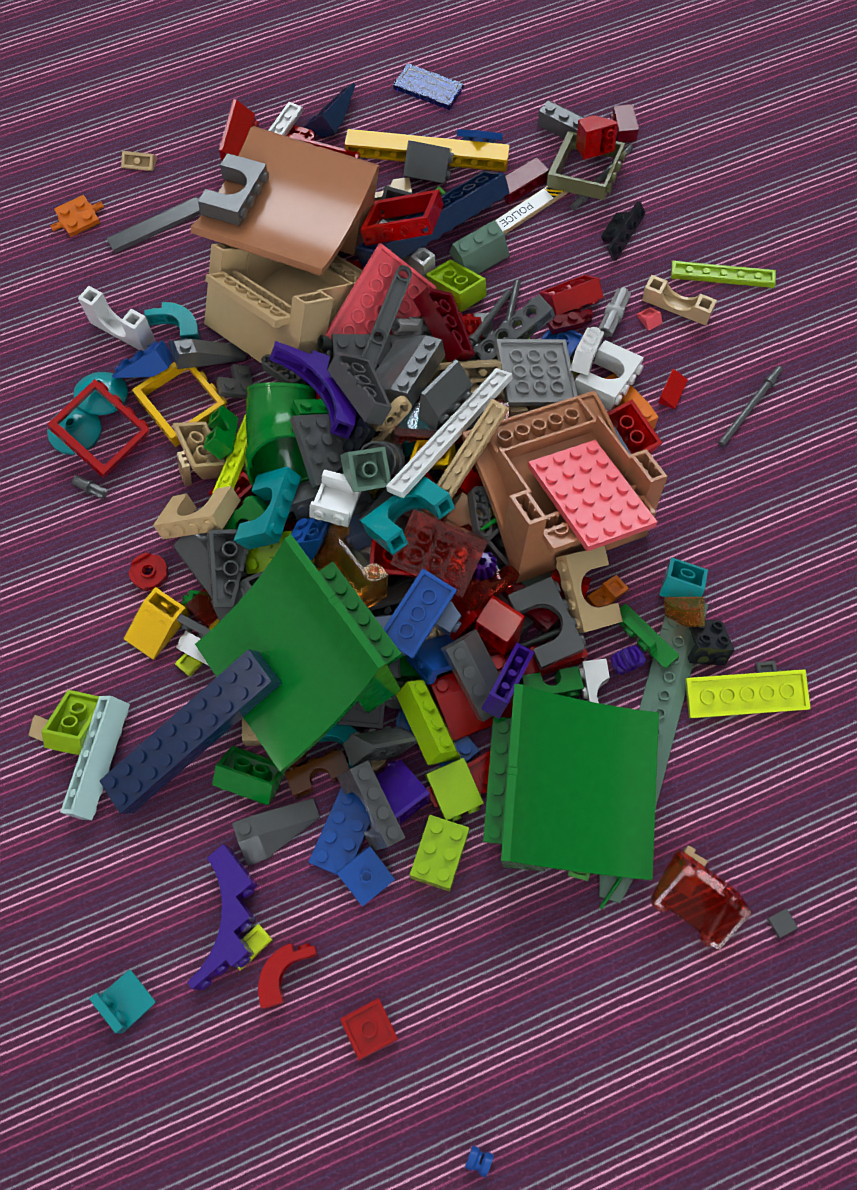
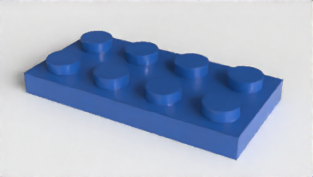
(419, 612)
(341, 833)

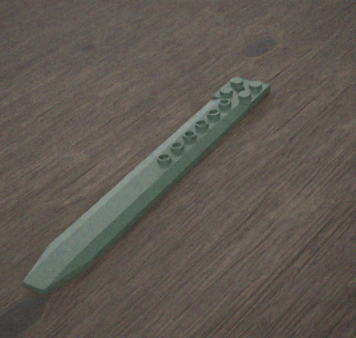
(662, 694)

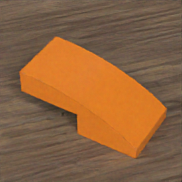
(608, 592)

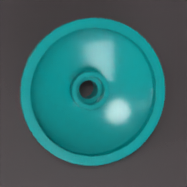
(95, 402)
(85, 429)

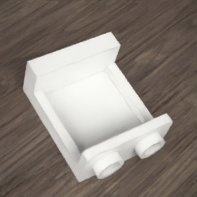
(334, 500)

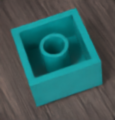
(683, 580)

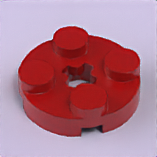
(155, 579)

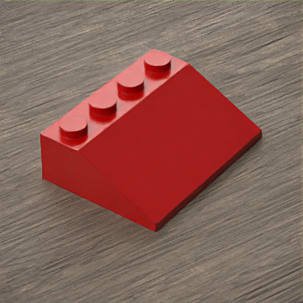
(456, 708)

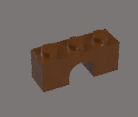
(301, 777)

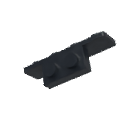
(621, 229)

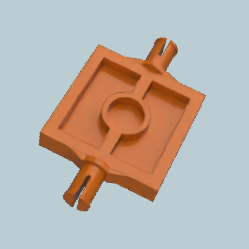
(77, 215)

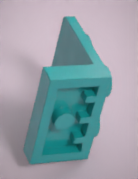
(123, 1002)

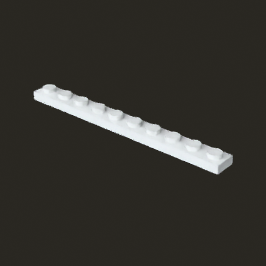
(448, 433)

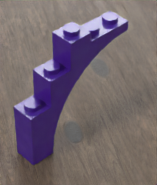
(314, 371)
(235, 918)

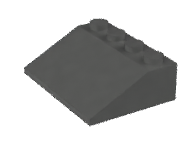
(410, 366)

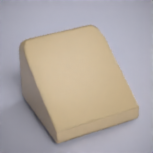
(36, 727)

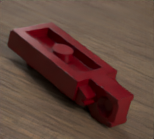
(569, 321)

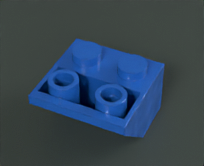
(310, 534)

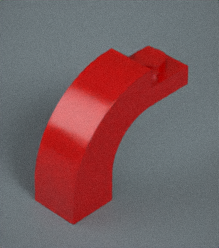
(271, 976)

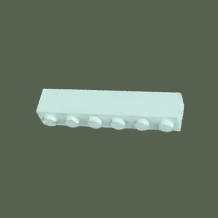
(95, 758)

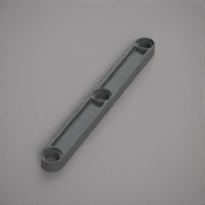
(387, 315)

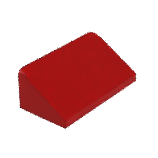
(673, 389)

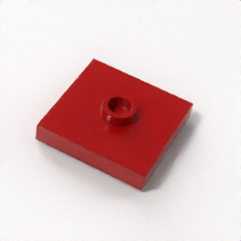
(369, 1029)

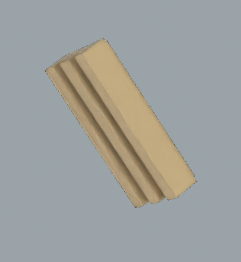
(184, 468)

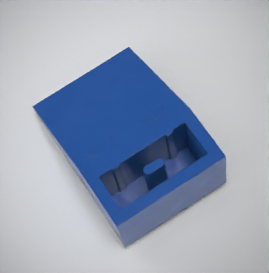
(145, 363)

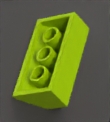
(427, 723)

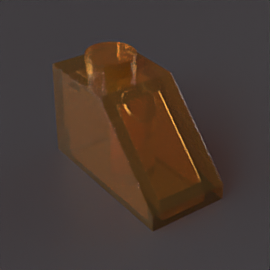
(686, 610)

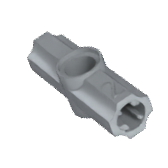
(614, 311)
(410, 326)

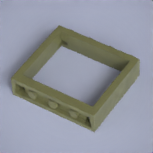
(580, 186)

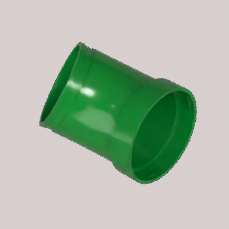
(269, 429)

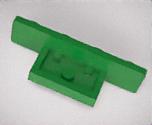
(646, 637)

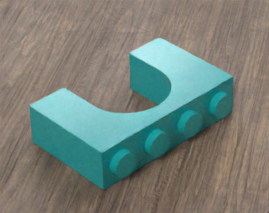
(381, 522)
(267, 529)

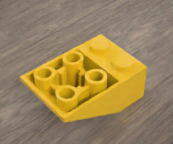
(155, 623)

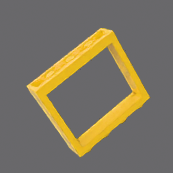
(165, 376)

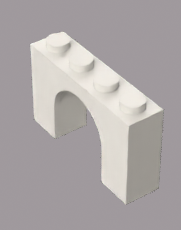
(131, 329)
(619, 361)

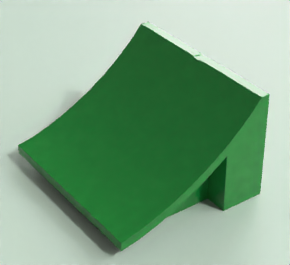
(316, 643)
(573, 786)

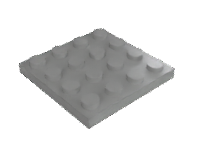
(538, 371)

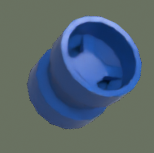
(474, 1158)

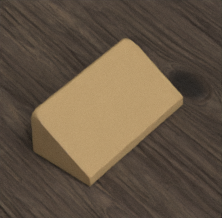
(138, 161)

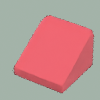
(650, 318)

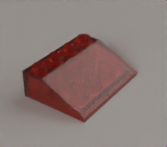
(440, 549)

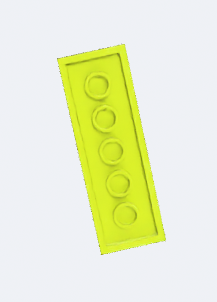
(747, 693)

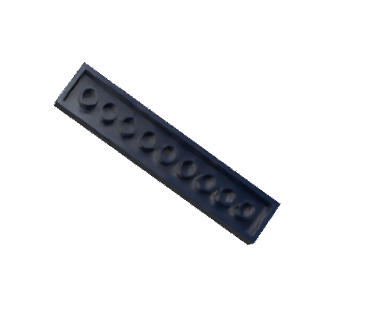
(458, 206)
(190, 731)

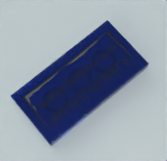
(428, 86)

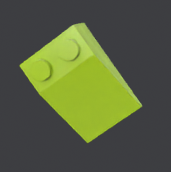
(461, 282)
(70, 722)

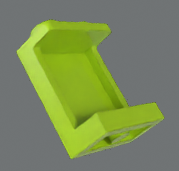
(454, 789)

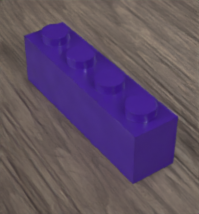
(509, 675)

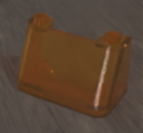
(368, 582)

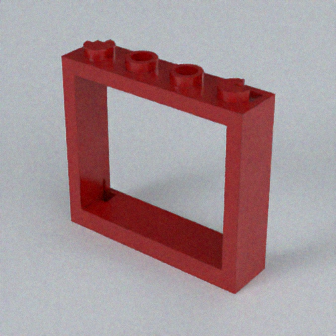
(427, 202)
(84, 454)

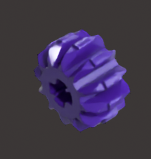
(486, 567)
(628, 659)

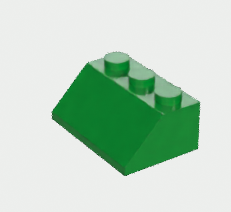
(248, 775)

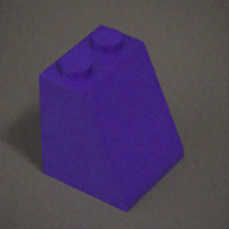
(402, 790)

